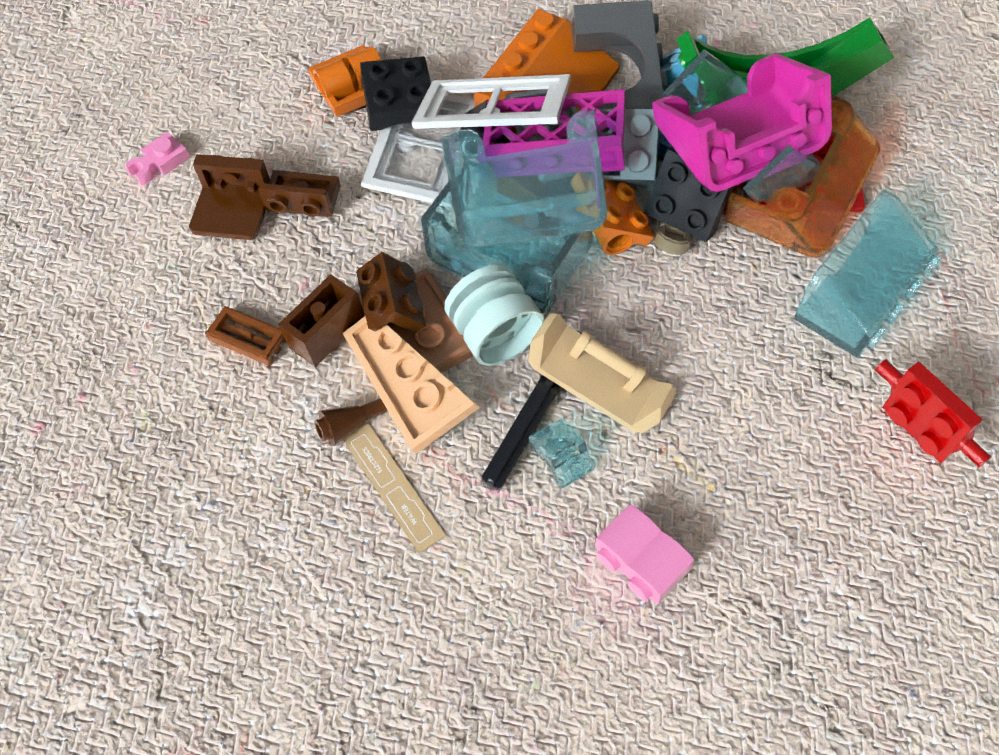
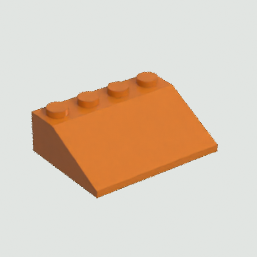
(547, 49)

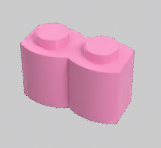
(643, 554)

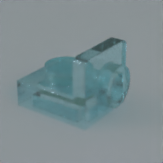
(562, 451)

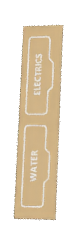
(394, 488)

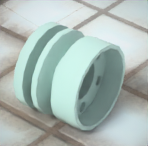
(493, 314)

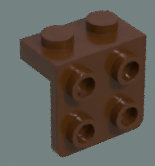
(229, 197)

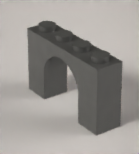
(629, 30)

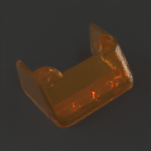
(814, 218)

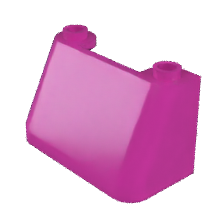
(741, 136)

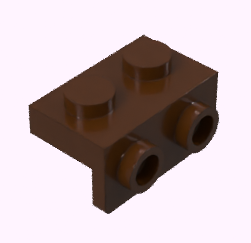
(300, 193)
(390, 294)

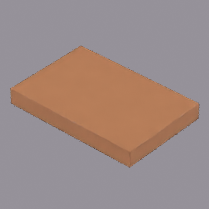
(439, 339)

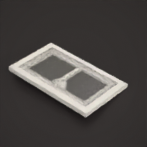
(411, 159)

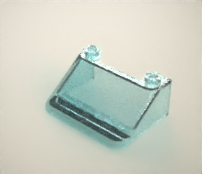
(527, 191)

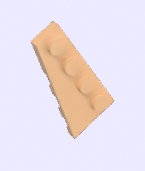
(411, 388)

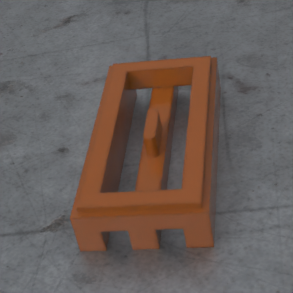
(262, 356)

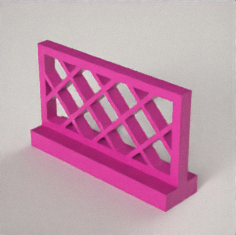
(611, 146)

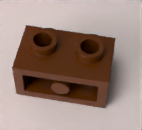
(320, 319)

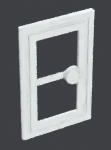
(428, 116)

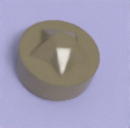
(672, 240)

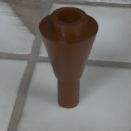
(340, 422)

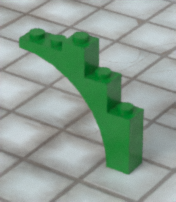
(844, 57)

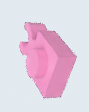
(159, 155)

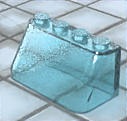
(868, 276)

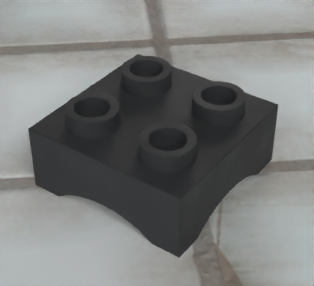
(394, 90)
(684, 201)

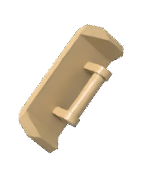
(599, 375)

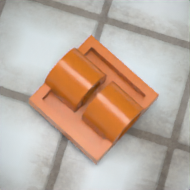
(340, 79)
(624, 220)

